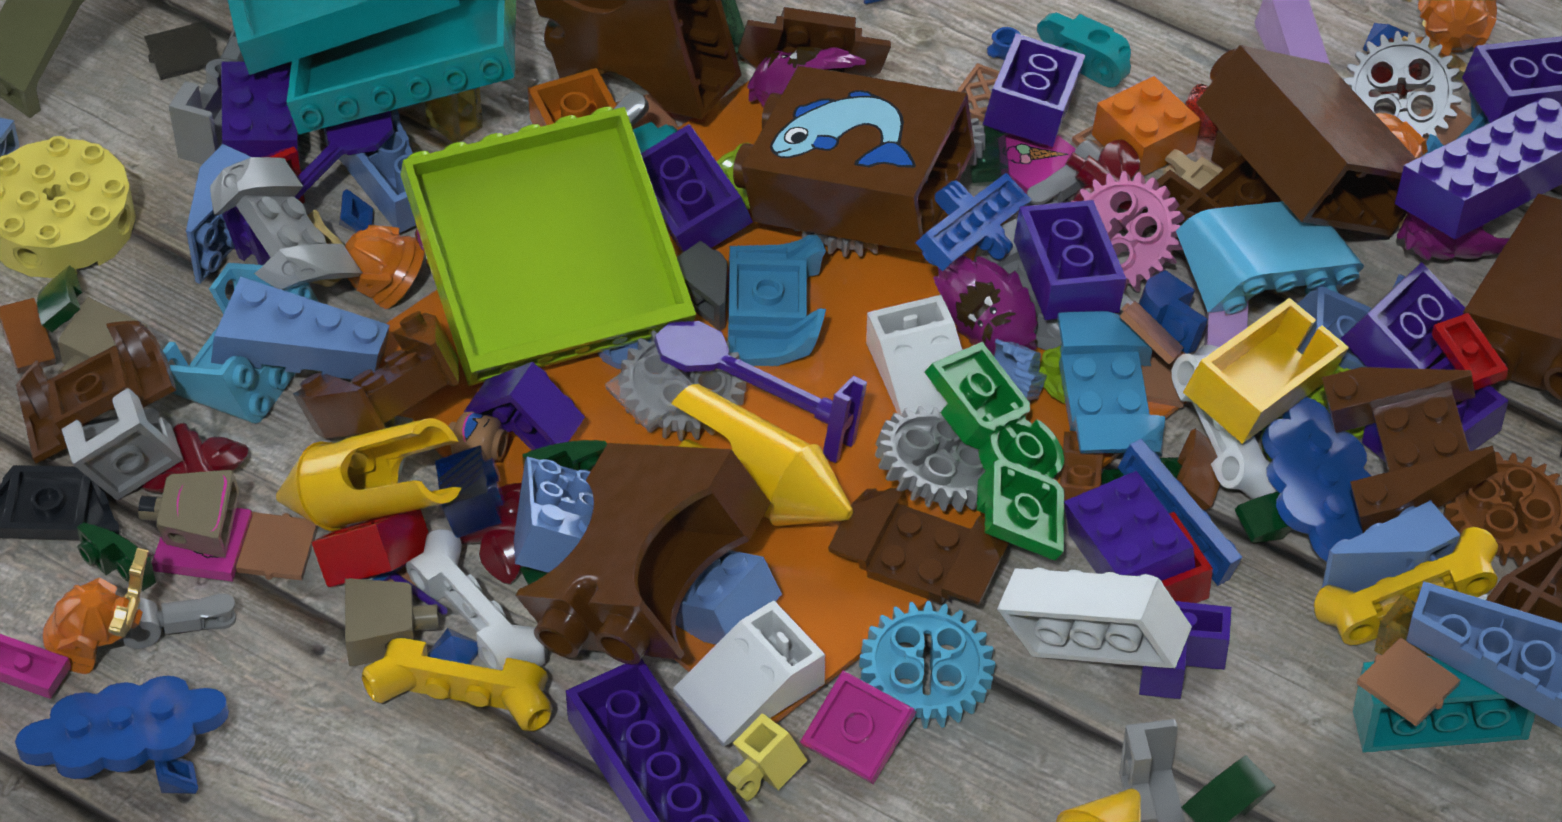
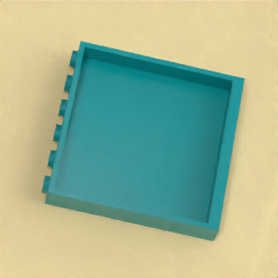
(292, 29)
(405, 65)

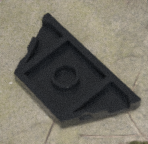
(51, 503)

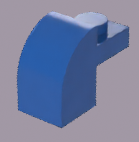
(1168, 303)

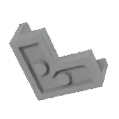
(197, 121)
(1148, 769)

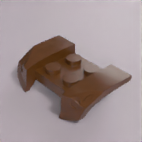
(815, 30)
(90, 386)
(917, 548)

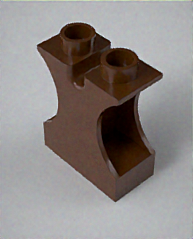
(665, 46)
(650, 536)

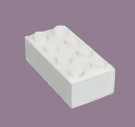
(1095, 617)

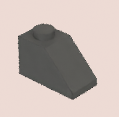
(706, 282)

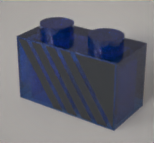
(480, 493)

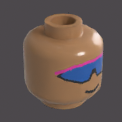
(480, 429)

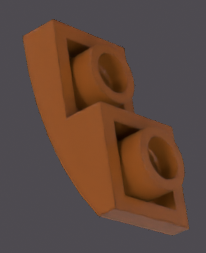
(26, 335)
(1196, 469)
(1080, 470)

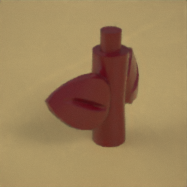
(1113, 159)
(211, 455)
(498, 540)

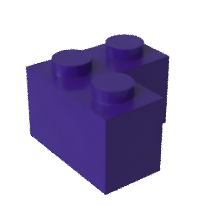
(528, 406)
(1204, 648)

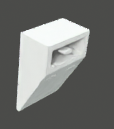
(905, 344)
(752, 671)

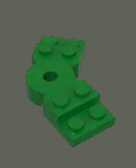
(1018, 456)

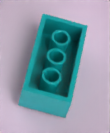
(1467, 717)

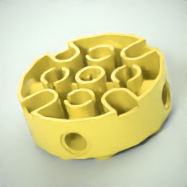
(62, 206)

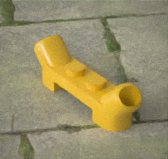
(1360, 612)
(409, 668)

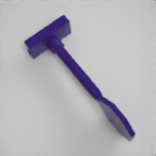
(345, 138)
(700, 347)

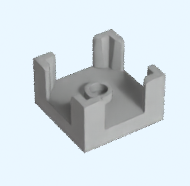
(127, 451)

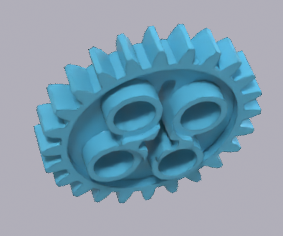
(965, 666)

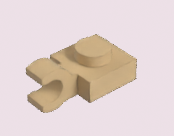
(1195, 173)

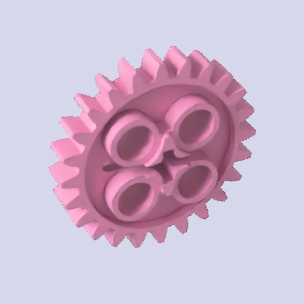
(1148, 253)

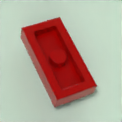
(1470, 350)

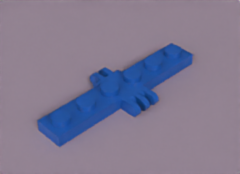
(972, 221)

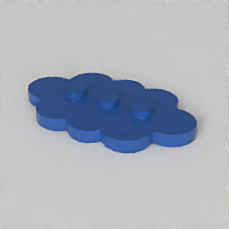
(1314, 474)
(122, 727)

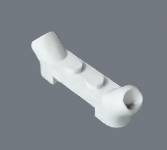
(1237, 464)
(439, 576)

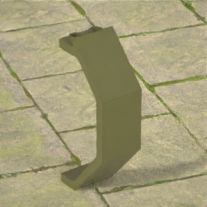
(27, 42)

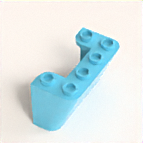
(1261, 249)
(235, 385)

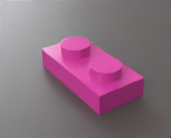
(31, 667)

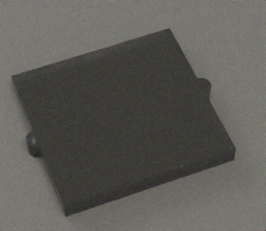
(181, 50)

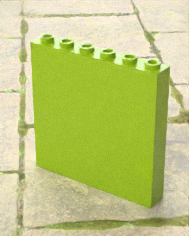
(546, 243)

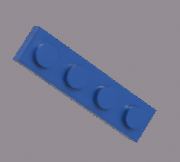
(1173, 496)

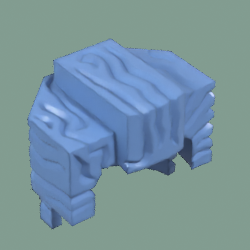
(1021, 366)

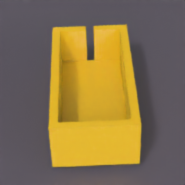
(1263, 372)

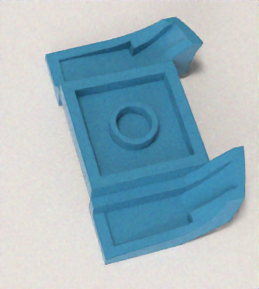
(770, 301)
(1106, 383)

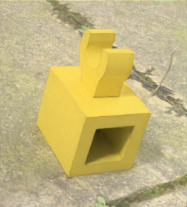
(768, 755)

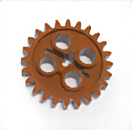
(1515, 506)

